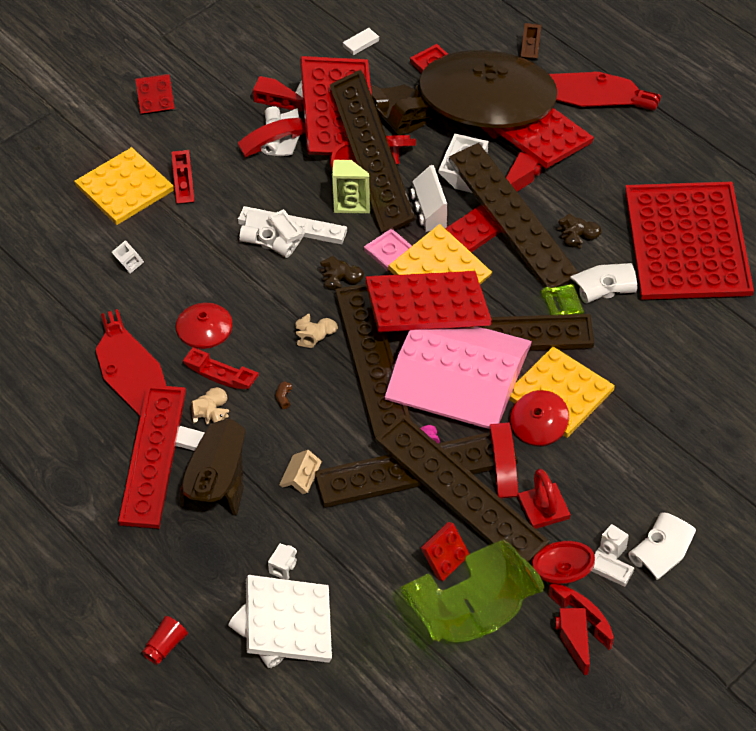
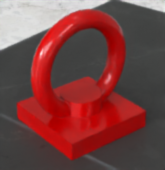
(544, 503)

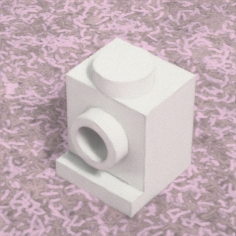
(127, 256)
(613, 542)
(282, 561)

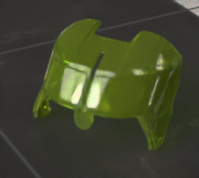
(494, 591)

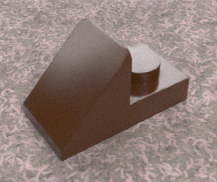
(531, 41)

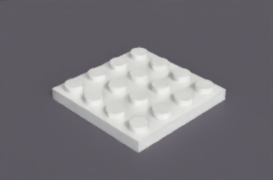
(288, 619)

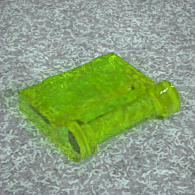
(566, 297)

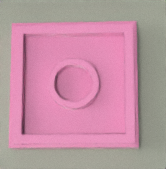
(387, 248)

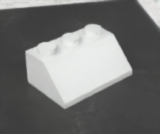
(446, 170)
(429, 199)

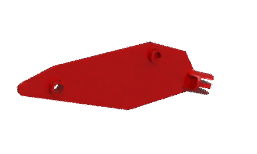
(602, 90)
(127, 363)

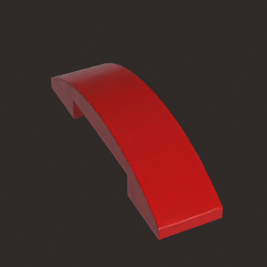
(268, 133)
(219, 372)
(504, 460)
(565, 596)

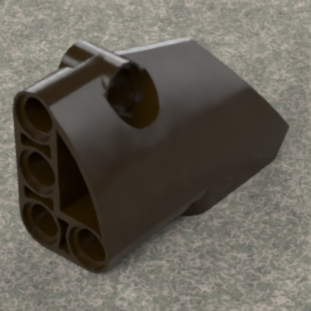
(402, 107)

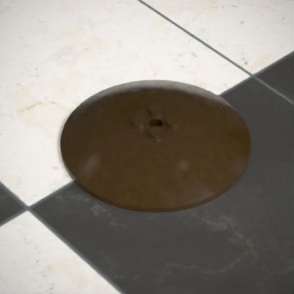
(488, 88)

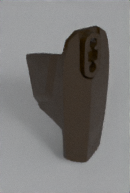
(219, 461)

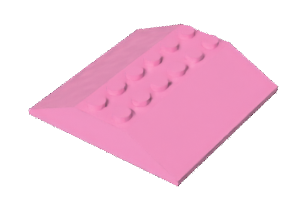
(458, 372)

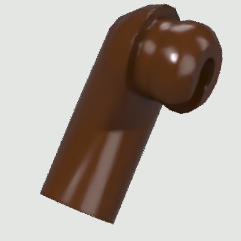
(282, 390)

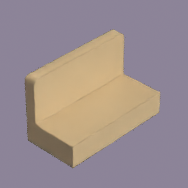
(301, 471)

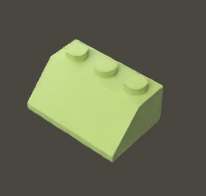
(350, 188)

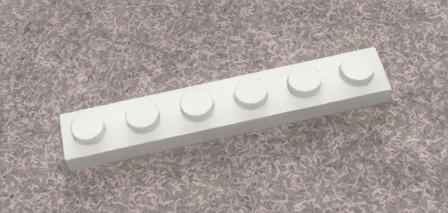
(313, 228)

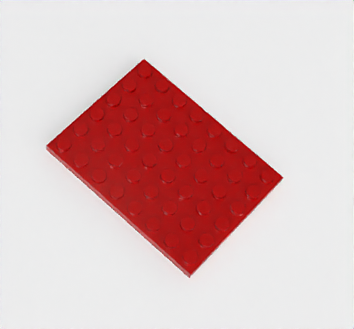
(688, 240)

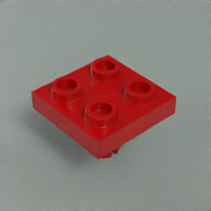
(155, 93)
(397, 141)
(445, 551)

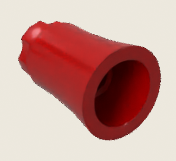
(164, 640)

